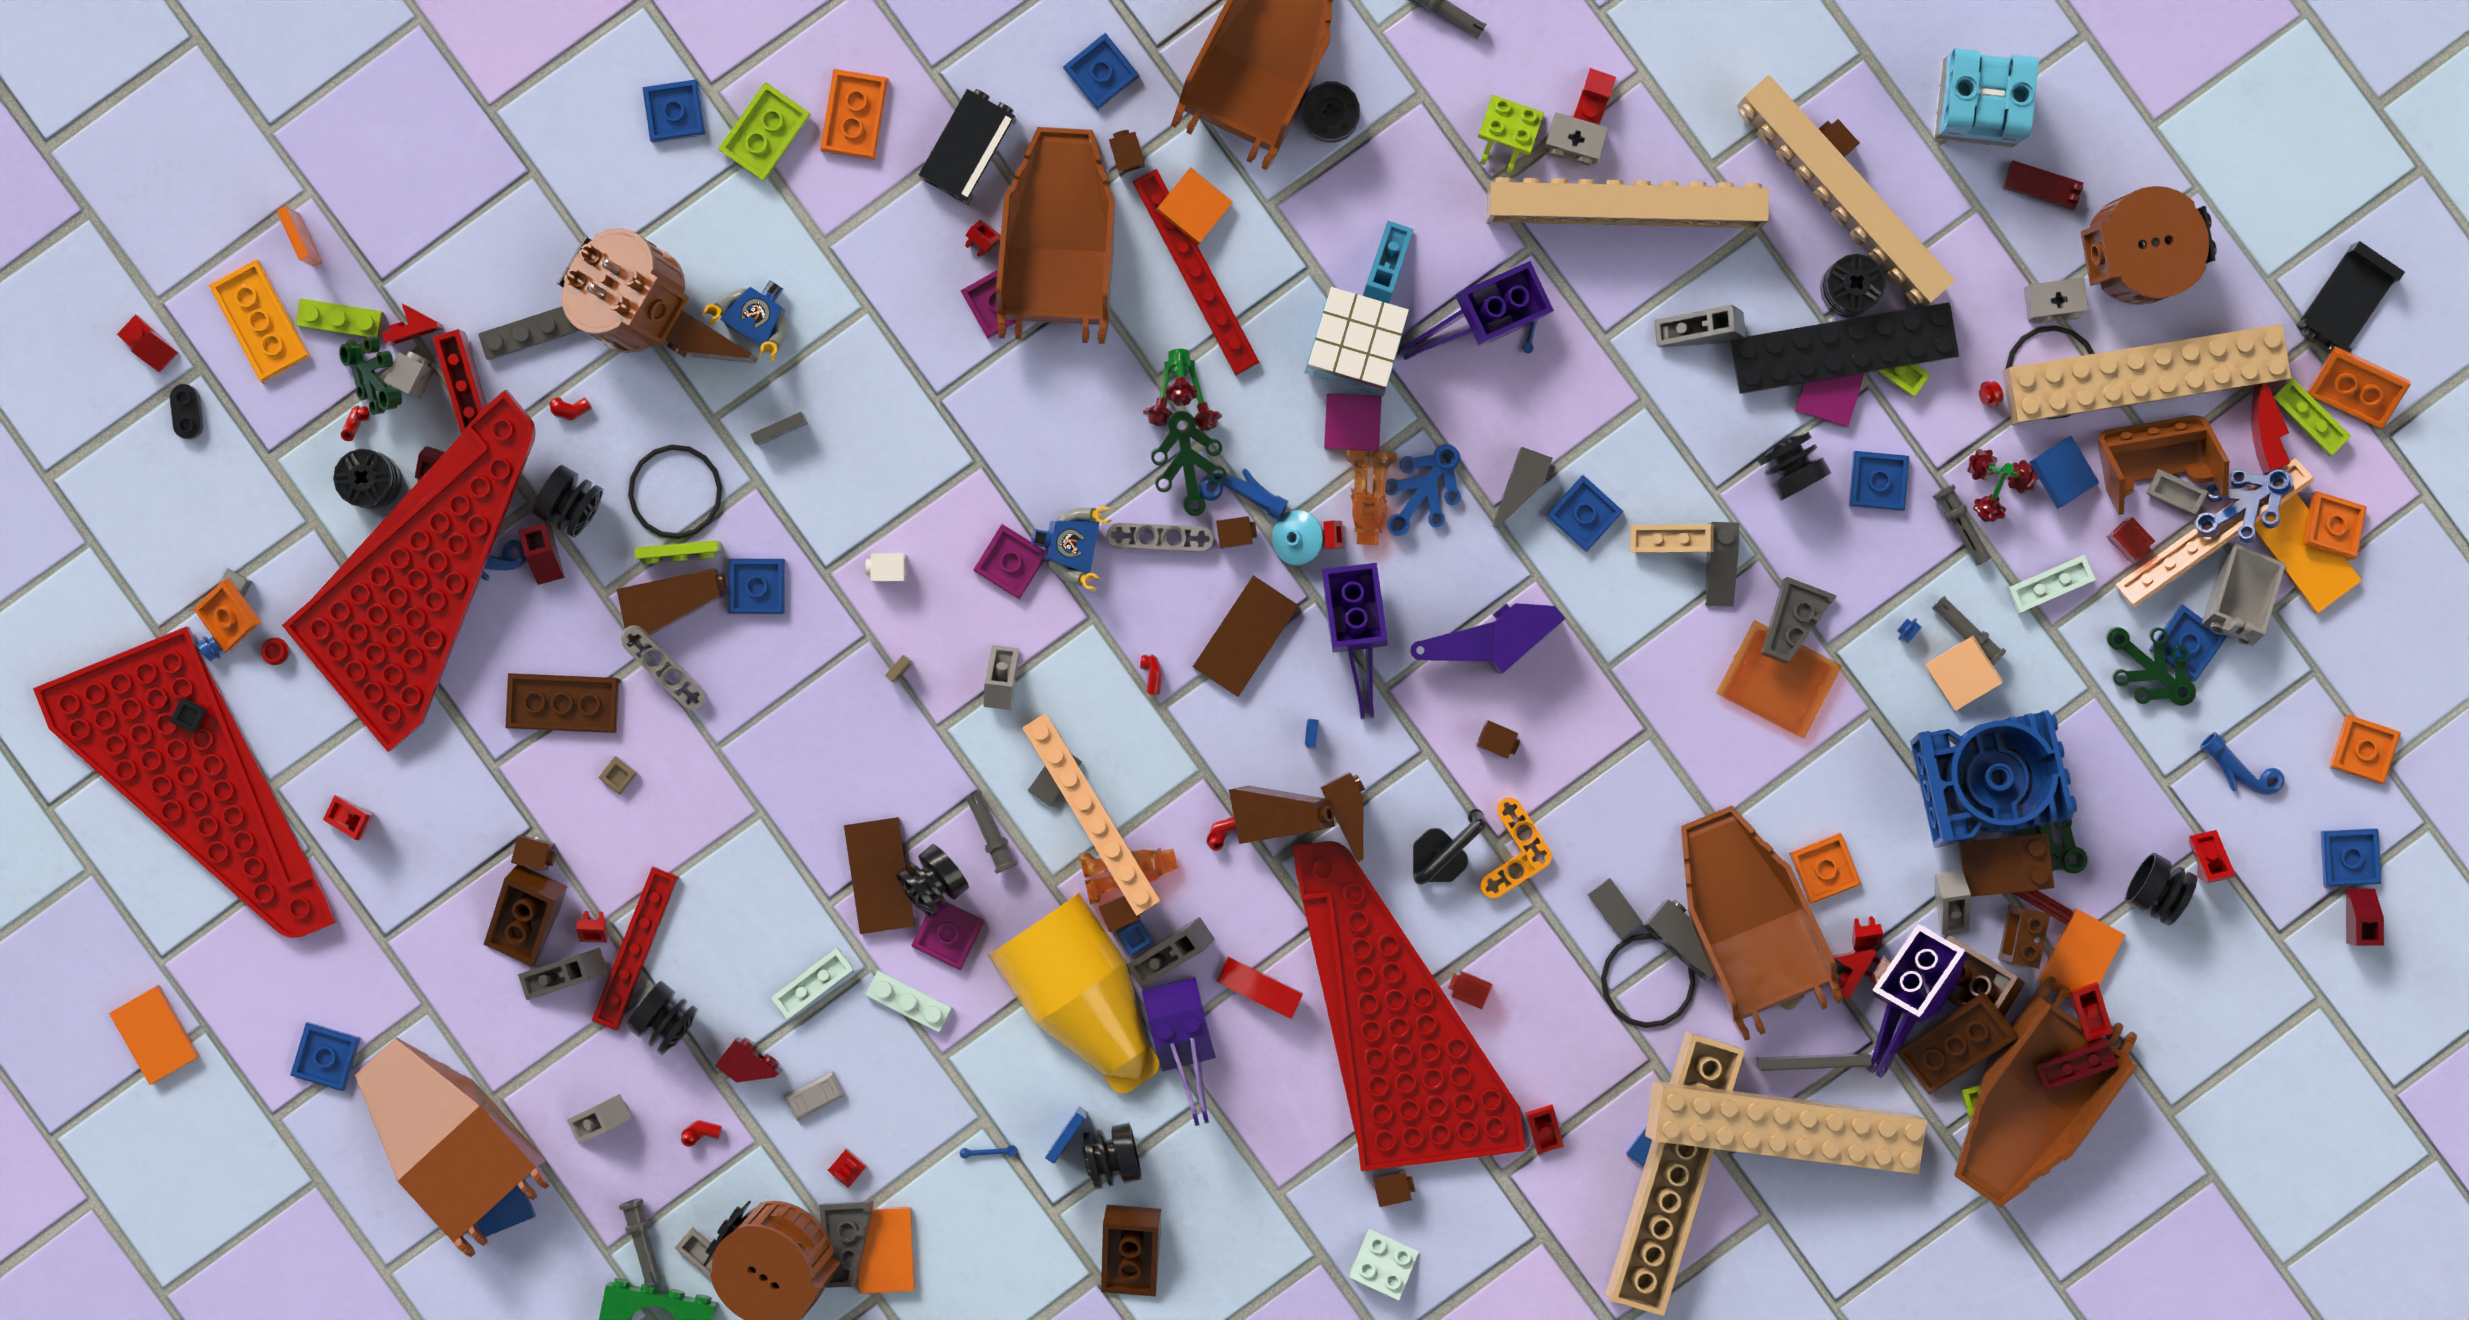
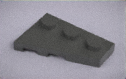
(1793, 618)
(847, 1229)

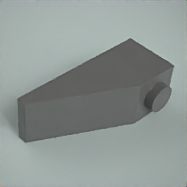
(1701, 327)
(1525, 479)
(1722, 565)
(1677, 934)
(1171, 952)
(563, 973)

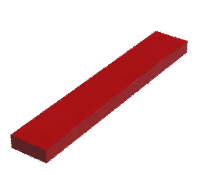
(635, 948)

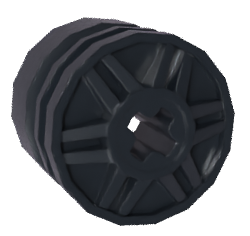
(1341, 99)
(1836, 283)
(1794, 466)
(383, 479)
(572, 503)
(926, 885)
(2163, 890)
(661, 1018)
(1112, 1156)

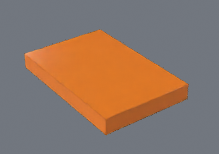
(854, 114)
(2358, 387)
(2081, 952)
(154, 1035)
(888, 1252)

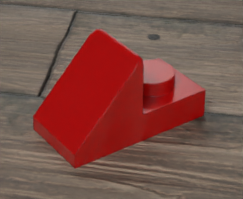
(1594, 96)
(417, 326)
(147, 343)
(348, 817)
(2211, 857)
(1857, 962)
(2091, 1011)
(1544, 1129)

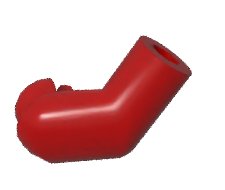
(569, 411)
(353, 422)
(1155, 673)
(1219, 832)
(698, 1130)

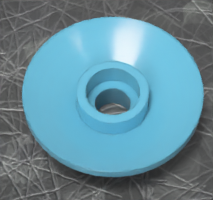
(1308, 541)

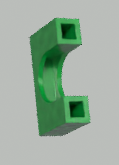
(623, 1300)

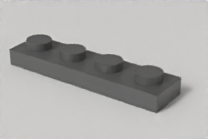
(526, 333)

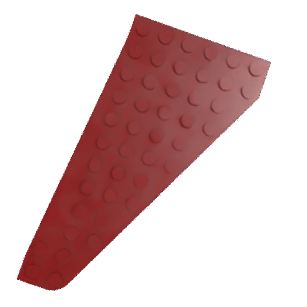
(403, 594)
(191, 785)
(1404, 1054)

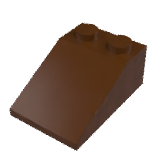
(701, 341)
(1348, 808)
(2007, 864)
(524, 914)
(1985, 976)
(1130, 1250)

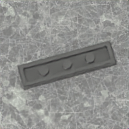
(1814, 1061)

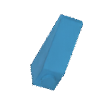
(1388, 262)

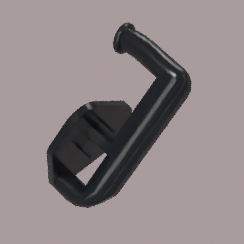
(1441, 857)

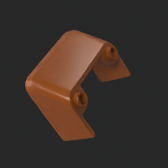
(2168, 445)

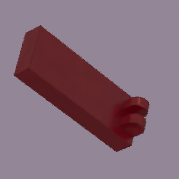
(2043, 185)
(2076, 1064)

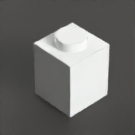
(886, 567)

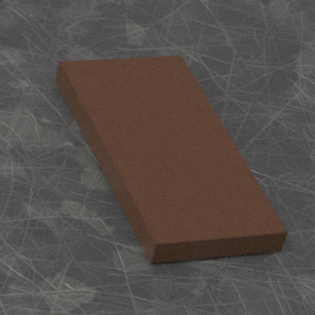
(1245, 636)
(562, 703)
(874, 860)
(1957, 1043)

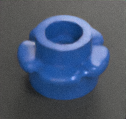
(1908, 630)
(209, 648)

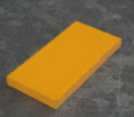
(259, 320)
(2315, 573)

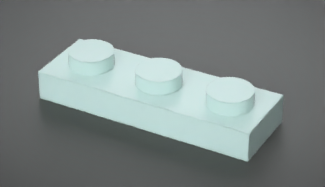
(2051, 583)
(812, 983)
(908, 1001)

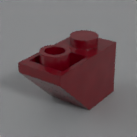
(541, 553)
(2364, 918)
(744, 1063)

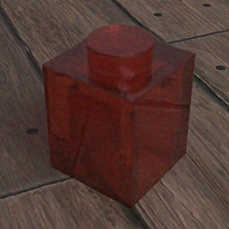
(2131, 539)
(1469, 988)

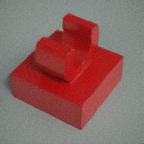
(982, 236)
(1333, 534)
(592, 930)
(1866, 936)
(847, 1168)

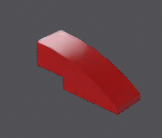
(2267, 429)
(1260, 987)

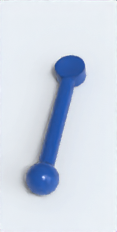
(1528, 347)
(1011, 1150)

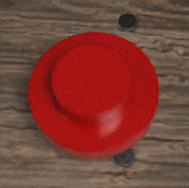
(1991, 393)
(275, 651)

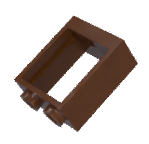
(2019, 936)

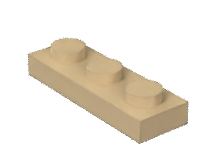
(1672, 538)

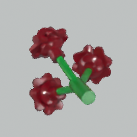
(2020, 475)

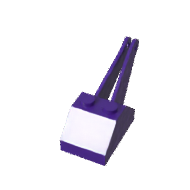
(1493, 308)
(1355, 617)
(1498, 642)
(1915, 985)
(1180, 1032)

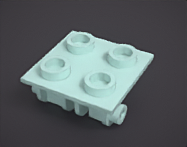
(1383, 1264)

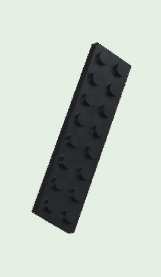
(1844, 348)

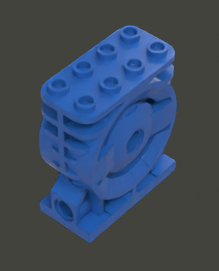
(2028, 735)

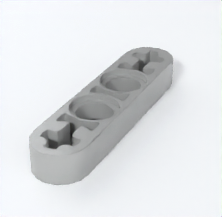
(1160, 533)
(661, 669)

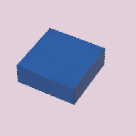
(1311, 732)
(1135, 937)

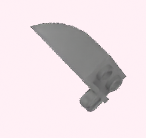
(2243, 595)

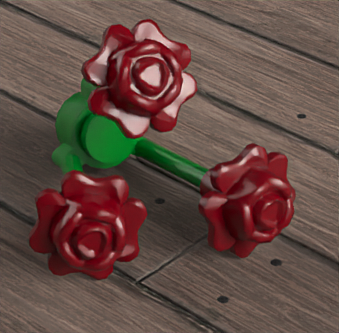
(1181, 393)

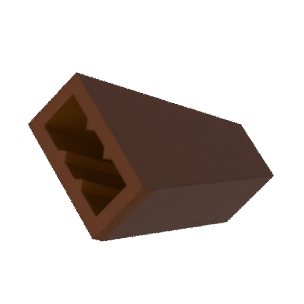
(668, 600)
(1275, 813)

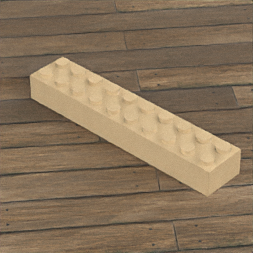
(1844, 192)
(1627, 204)
(2146, 374)
(1785, 1127)
(1669, 1189)

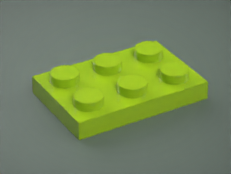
(764, 131)

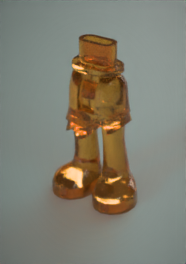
(1367, 508)
(1152, 862)

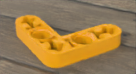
(1523, 858)

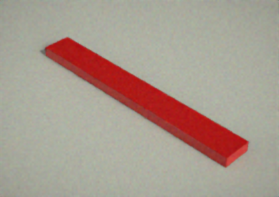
(1198, 278)

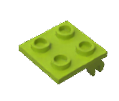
(1511, 126)

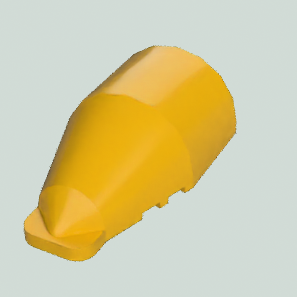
(1080, 992)

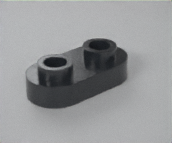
(187, 410)

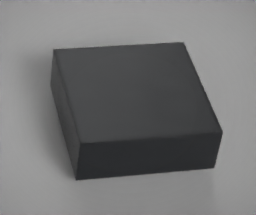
(189, 715)

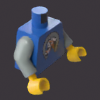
(754, 316)
(1072, 544)

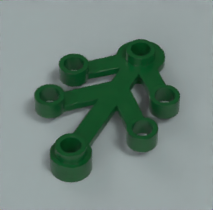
(352, 355)
(1187, 458)
(2154, 669)
(2062, 852)

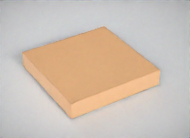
(1964, 673)

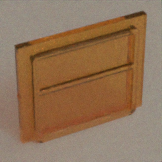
(1775, 690)

